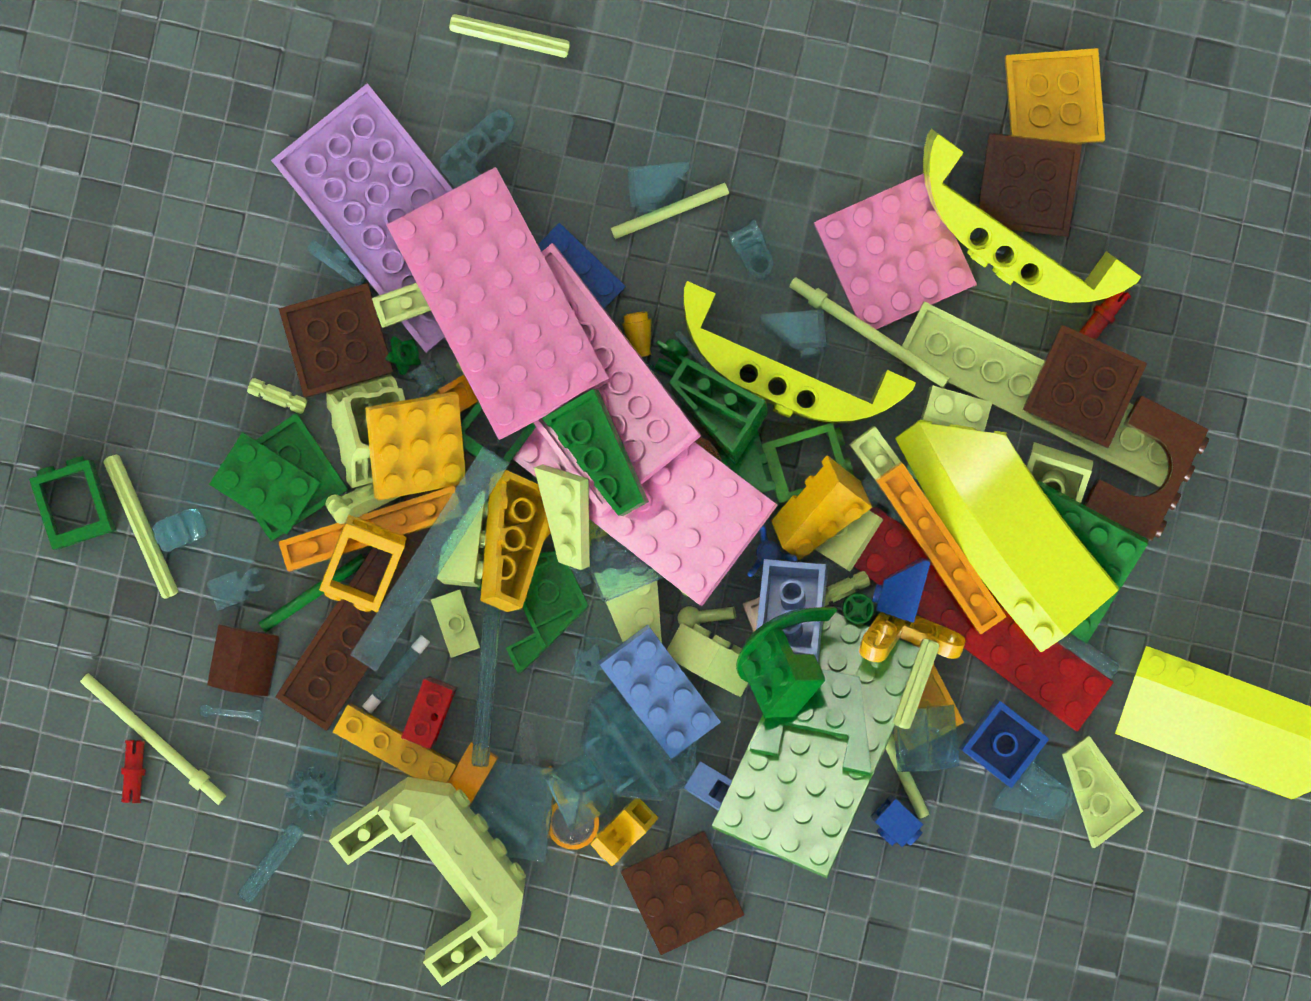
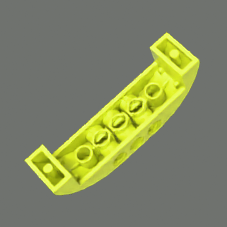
(1046, 275)
(828, 402)

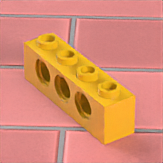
(386, 744)

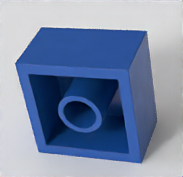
(1003, 743)

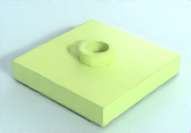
(851, 541)

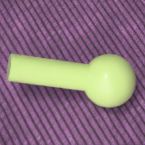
(690, 615)

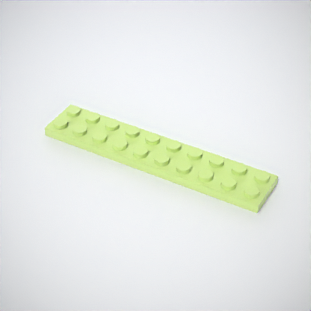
(1006, 375)

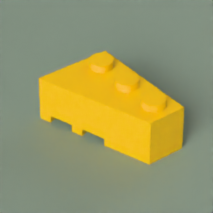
(821, 510)

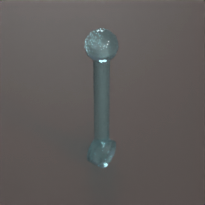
(207, 710)

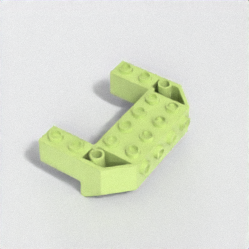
(461, 851)

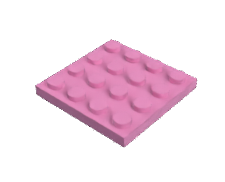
(894, 254)

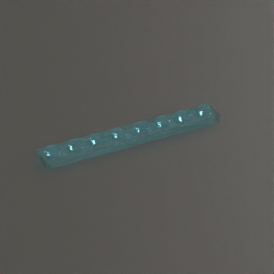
(429, 558)

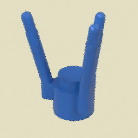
(768, 550)

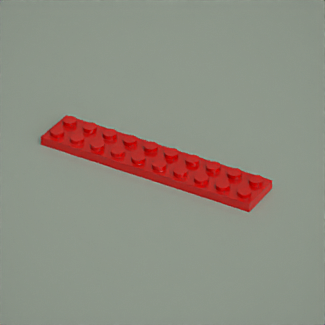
(1051, 677)

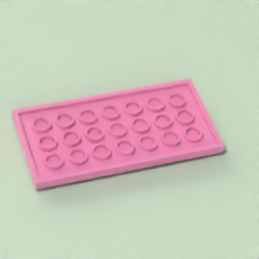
(497, 303)
(638, 403)
(694, 519)

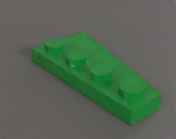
(593, 440)

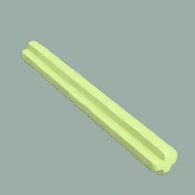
(140, 526)

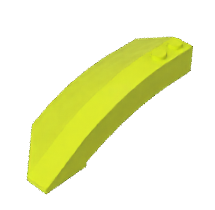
(1007, 528)
(1219, 723)

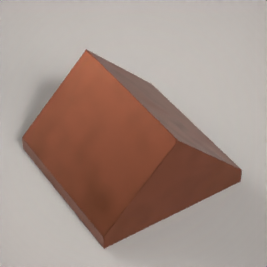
(243, 661)

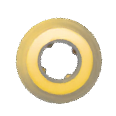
(638, 331)

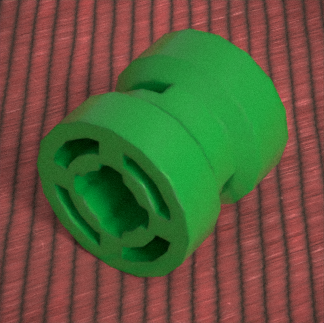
(861, 611)

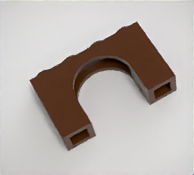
(1181, 442)

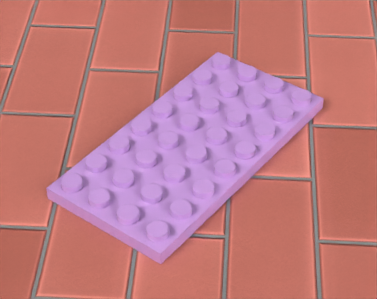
(356, 178)

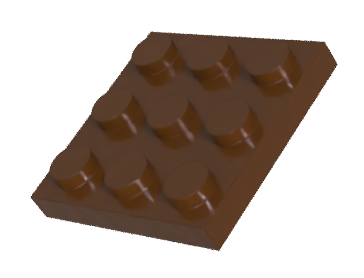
(1030, 183)
(336, 340)
(1084, 386)
(682, 892)

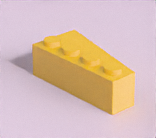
(512, 541)

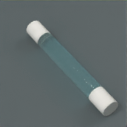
(396, 674)

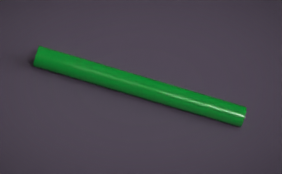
(309, 595)

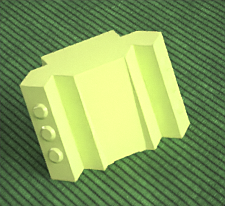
(350, 422)

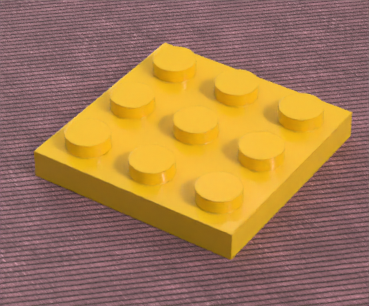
(1056, 95)
(415, 445)

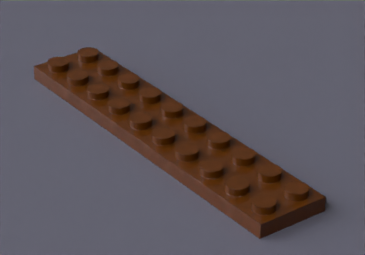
(326, 670)

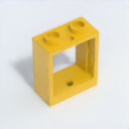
(375, 537)

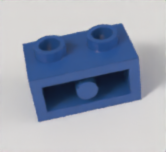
(897, 823)

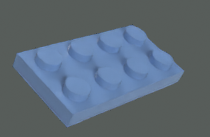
(659, 691)

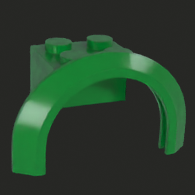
(777, 675)

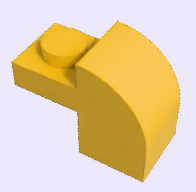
(624, 831)

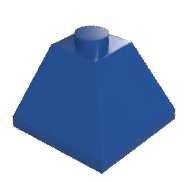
(902, 590)

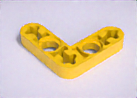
(886, 634)

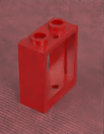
(423, 725)

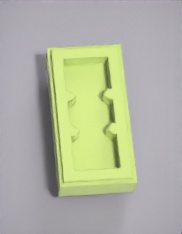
(455, 623)

